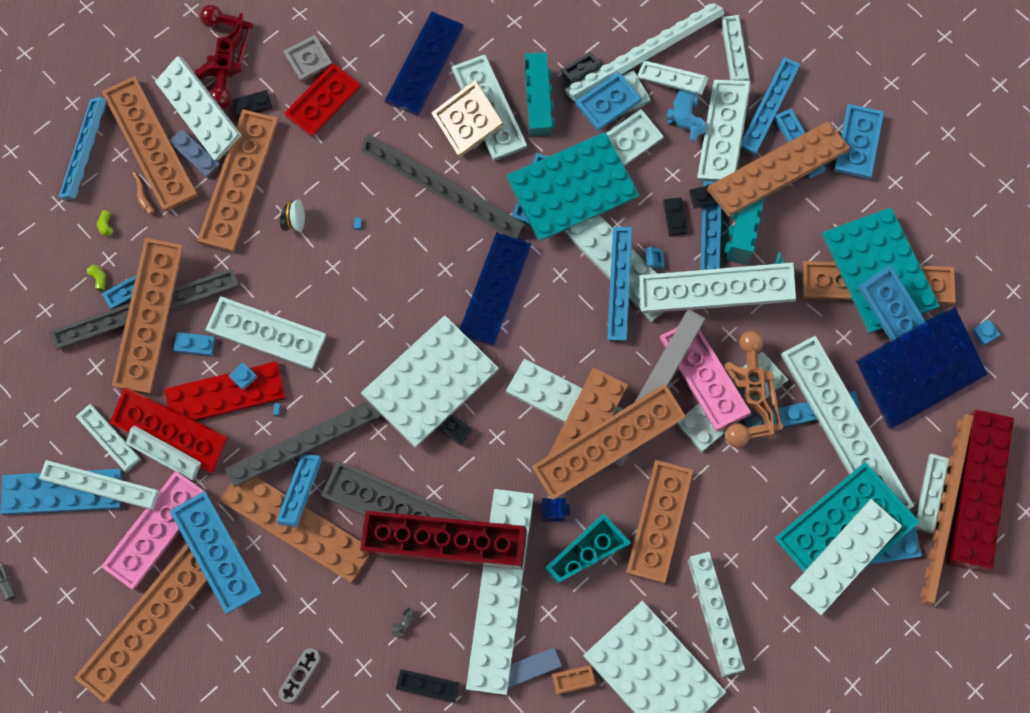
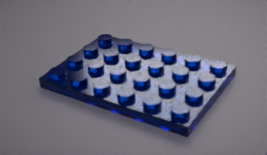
(921, 367)

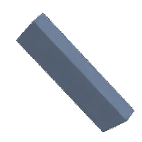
(533, 667)

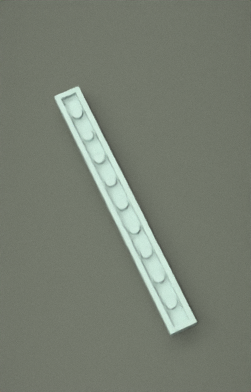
(645, 51)

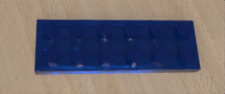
(424, 63)
(495, 289)

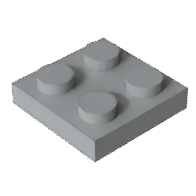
(307, 58)

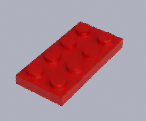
(322, 100)

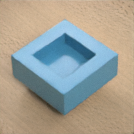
(654, 258)
(986, 332)
(242, 376)

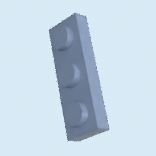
(194, 153)

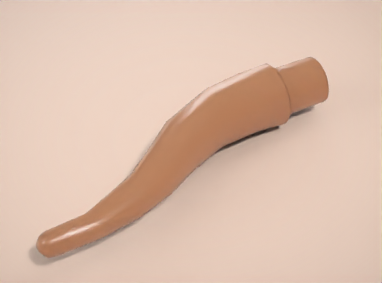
(144, 203)

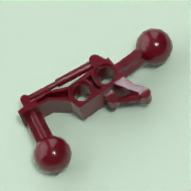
(211, 17)

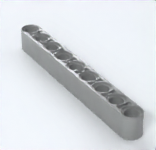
(671, 357)

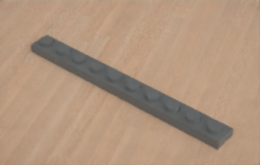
(442, 187)
(117, 317)
(302, 443)

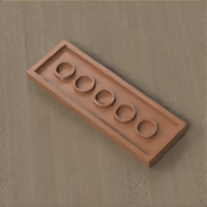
(593, 406)
(659, 522)

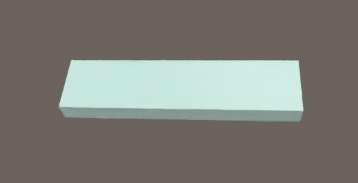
(734, 48)
(673, 77)
(108, 438)
(163, 453)
(931, 493)

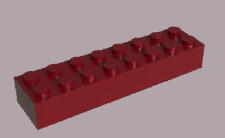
(981, 492)
(444, 540)

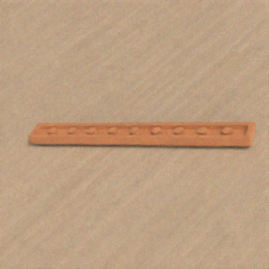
(945, 516)

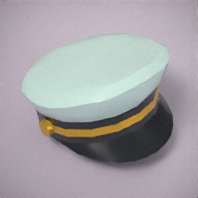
(293, 216)

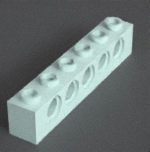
(715, 614)

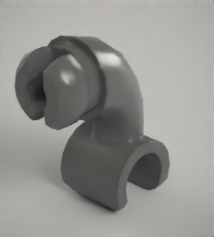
(408, 617)

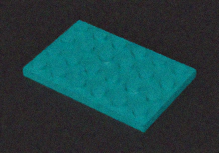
(572, 186)
(867, 248)
(825, 520)

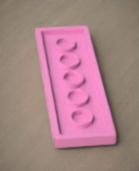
(710, 383)
(150, 533)

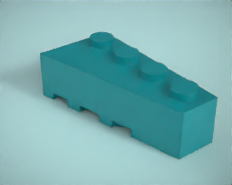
(538, 94)
(744, 234)
(591, 546)

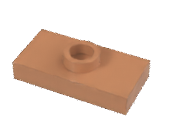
(573, 679)

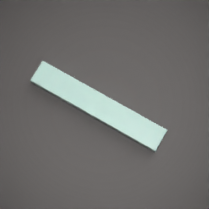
(99, 485)

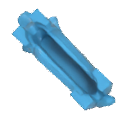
(683, 115)

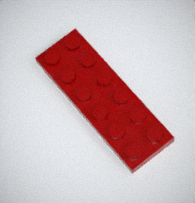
(222, 395)
(170, 427)

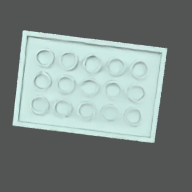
(429, 381)
(652, 667)

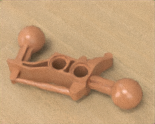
(737, 434)

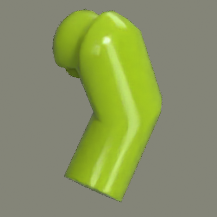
(102, 224)
(96, 272)

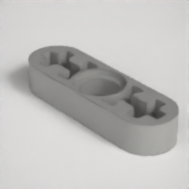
(286, 686)

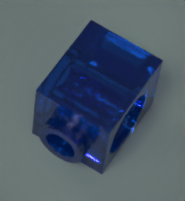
(555, 509)

